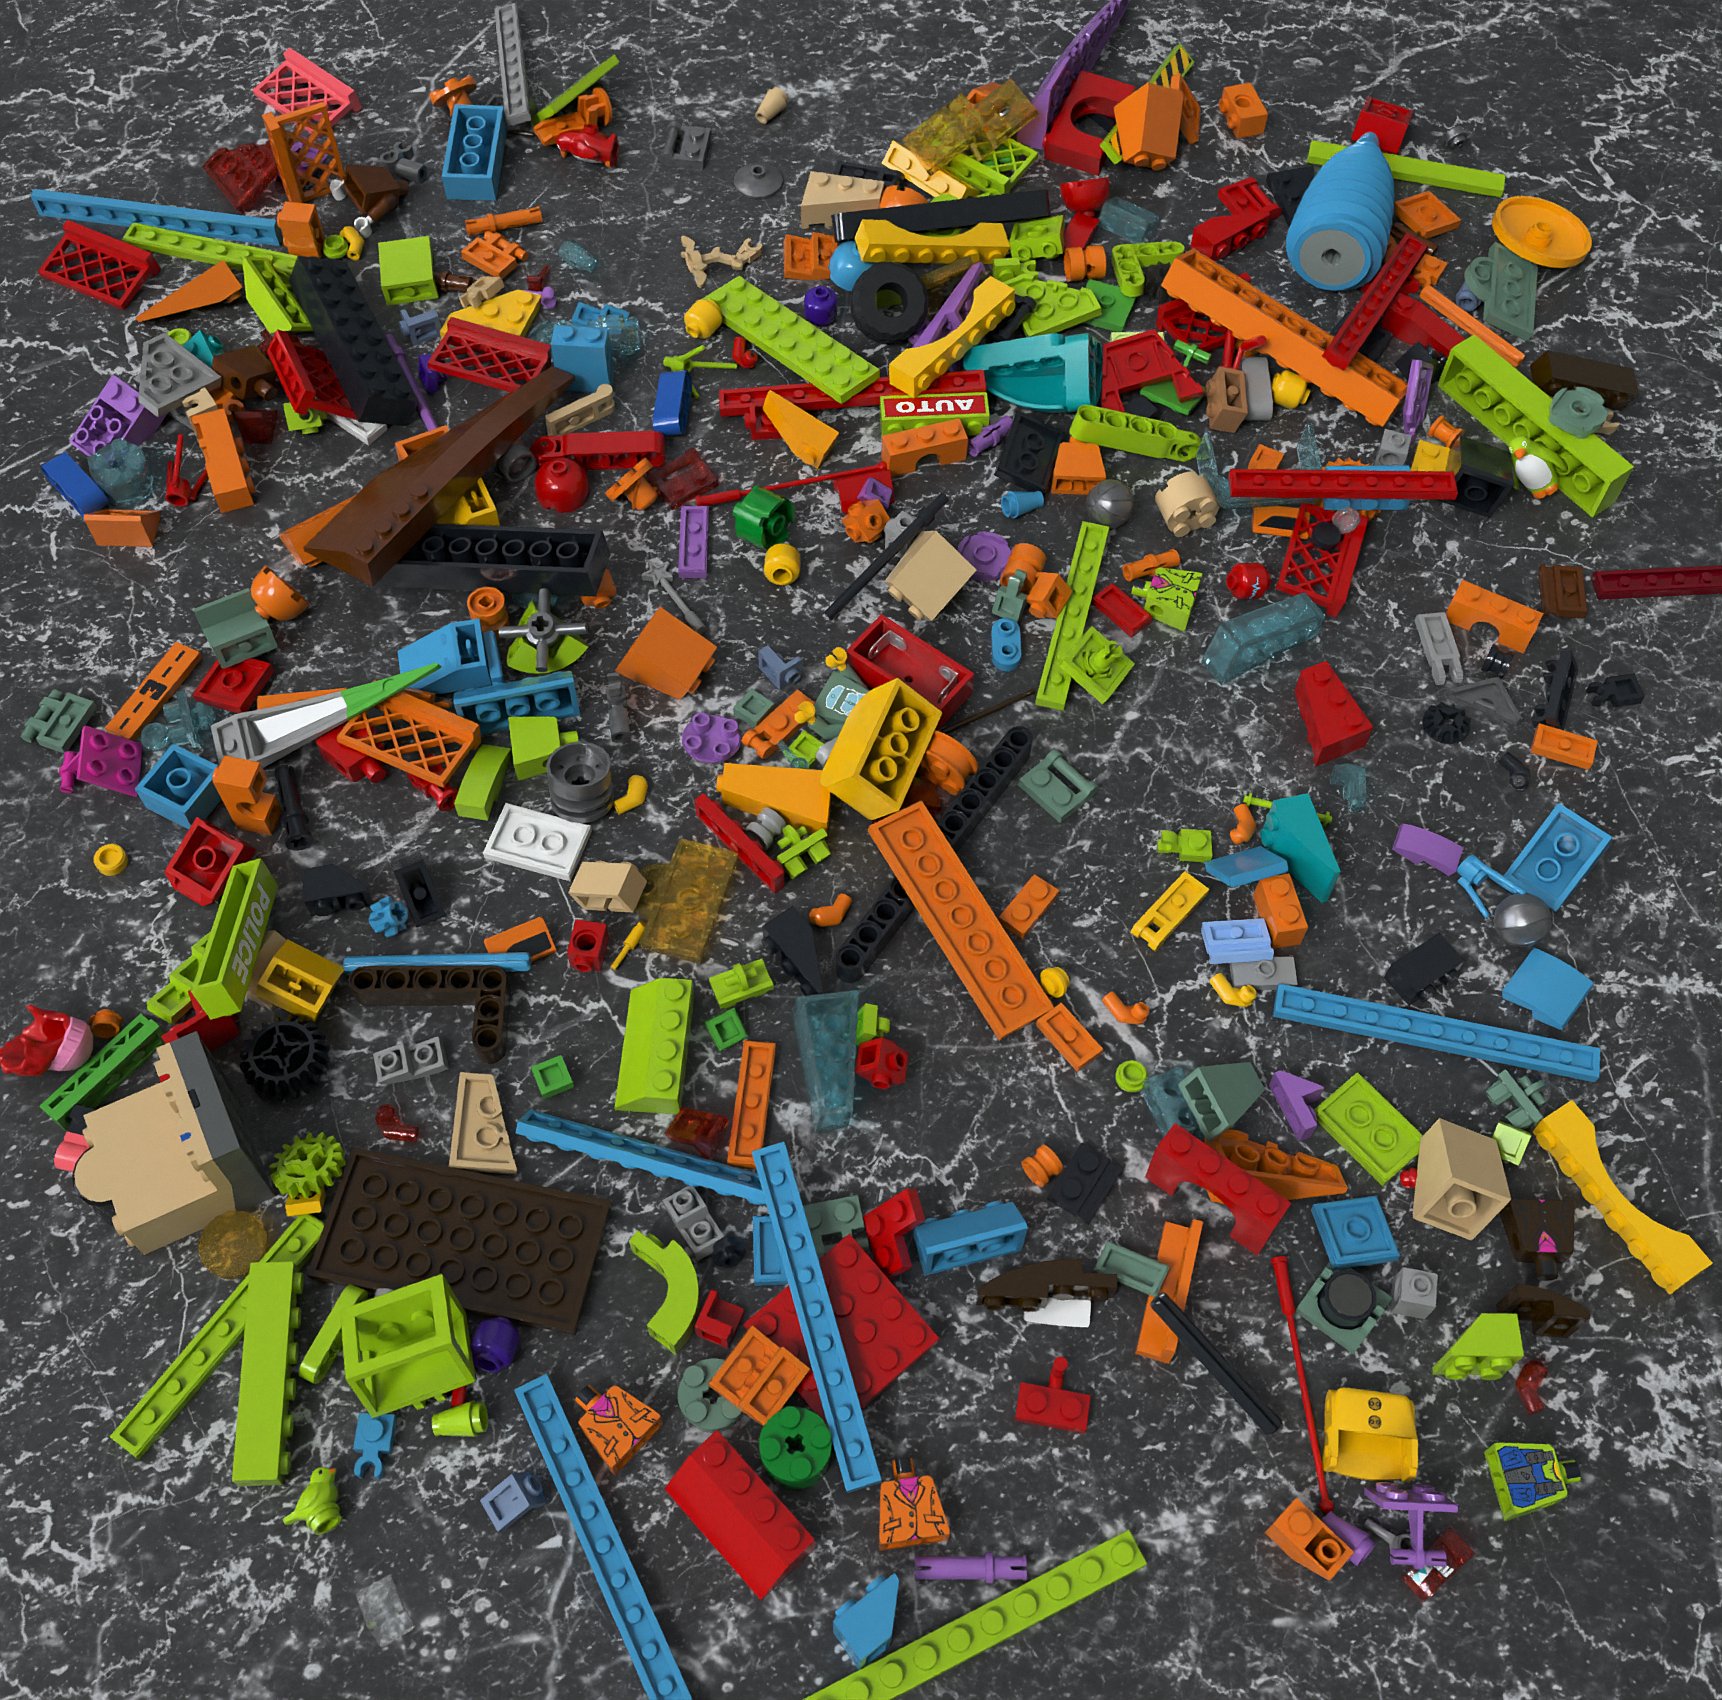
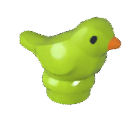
(318, 1503)

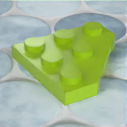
(1056, 305)

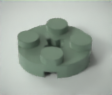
(1582, 424)
(697, 1409)

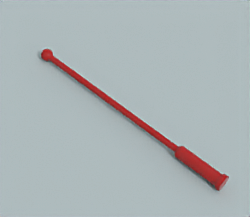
(734, 495)
(1288, 1309)

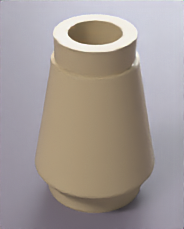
(772, 104)

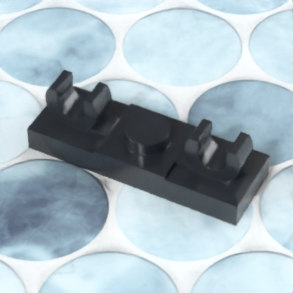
(1559, 692)

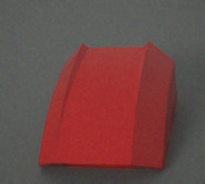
(205, 861)

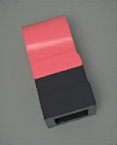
(74, 1140)

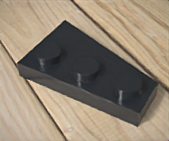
(1289, 188)

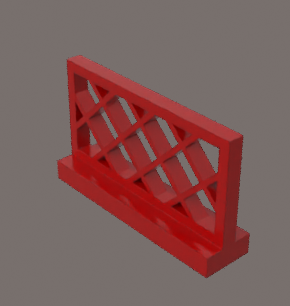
(108, 251)
(1178, 312)
(492, 345)
(307, 377)
(1342, 569)

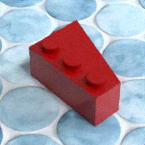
(1330, 714)

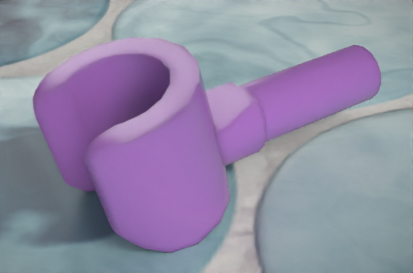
(548, 299)

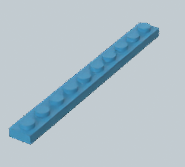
(167, 217)
(1437, 1032)
(817, 1319)
(601, 1542)

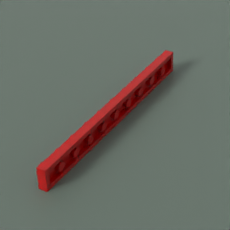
(1374, 302)
(808, 397)

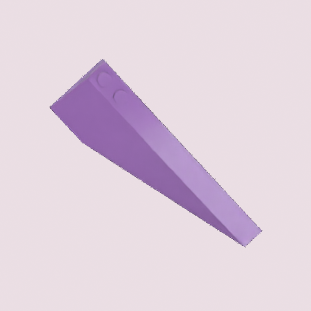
(1078, 56)

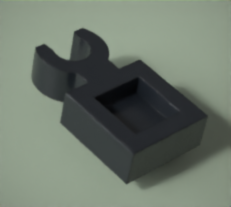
(1620, 690)

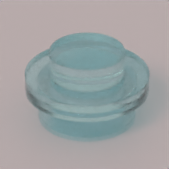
(155, 737)

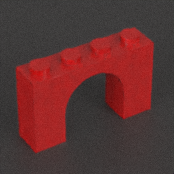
(1086, 96)
(1253, 1204)

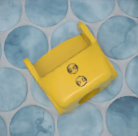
(1370, 1435)

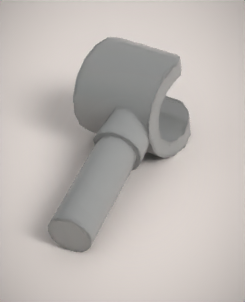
(1393, 1540)

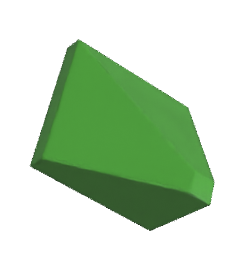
(725, 1029)

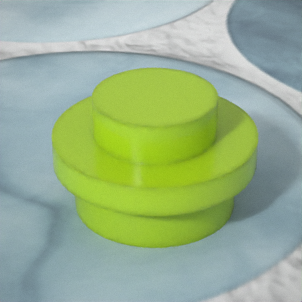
(335, 247)
(1131, 1076)

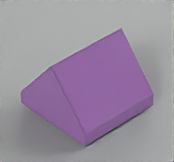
(875, 490)

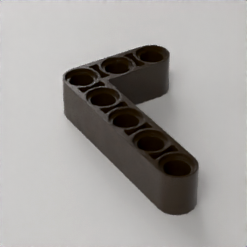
(444, 994)

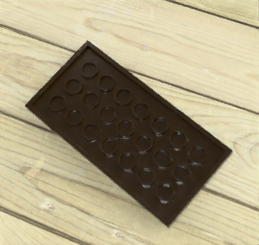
(495, 1239)

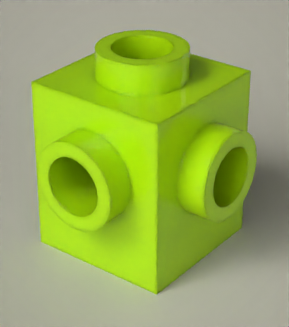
(298, 421)

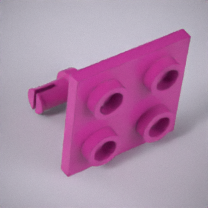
(103, 761)

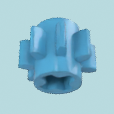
(388, 916)

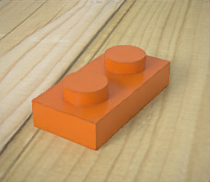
(1563, 746)
(1028, 906)
(1069, 1037)

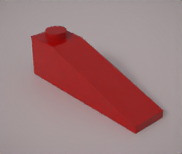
(1415, 322)

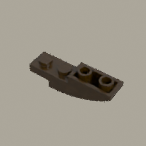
(1031, 1284)

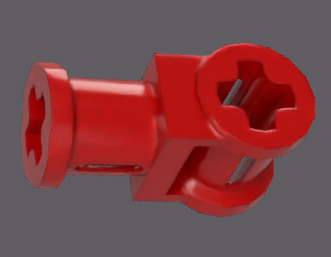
(438, 793)

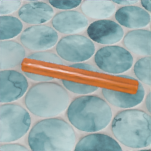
(1471, 325)

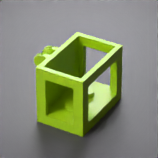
(410, 1346)

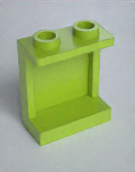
(407, 270)

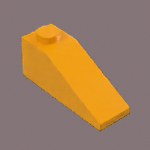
(802, 432)

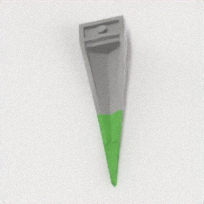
(281, 729)

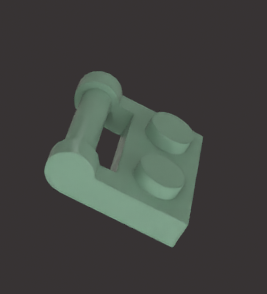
(1052, 792)

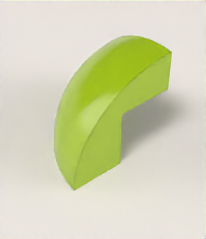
(523, 653)

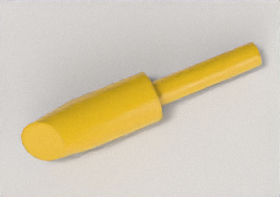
(630, 942)

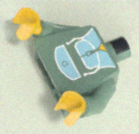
(835, 700)

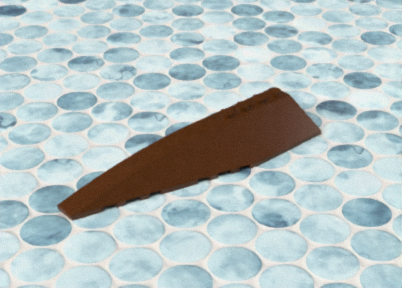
(421, 488)

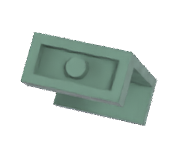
(235, 628)

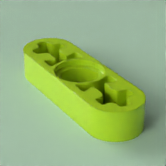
(329, 1339)

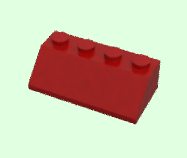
(740, 1515)

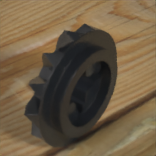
(1446, 733)

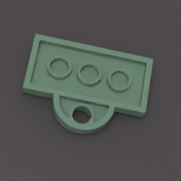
(1507, 289)

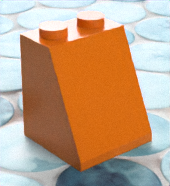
(1149, 125)
(668, 656)

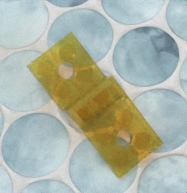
(970, 126)

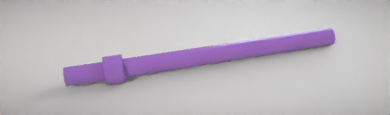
(422, 405)

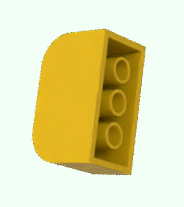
(880, 749)

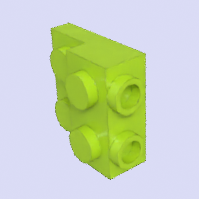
(1038, 238)

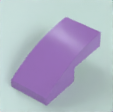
(1423, 845)

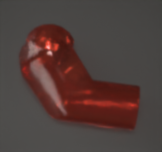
(1528, 1384)

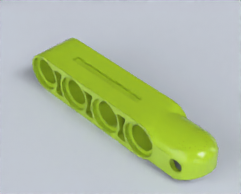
(1133, 433)

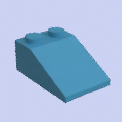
(1559, 857)

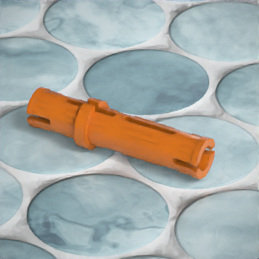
(503, 221)

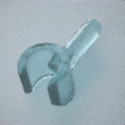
(794, 762)

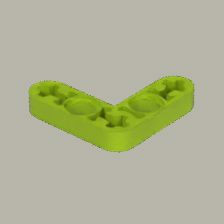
(1139, 256)

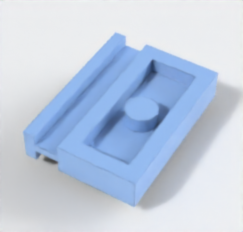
(1237, 941)

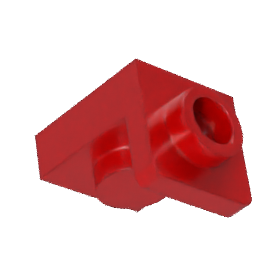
(760, 425)

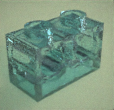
(1168, 1108)

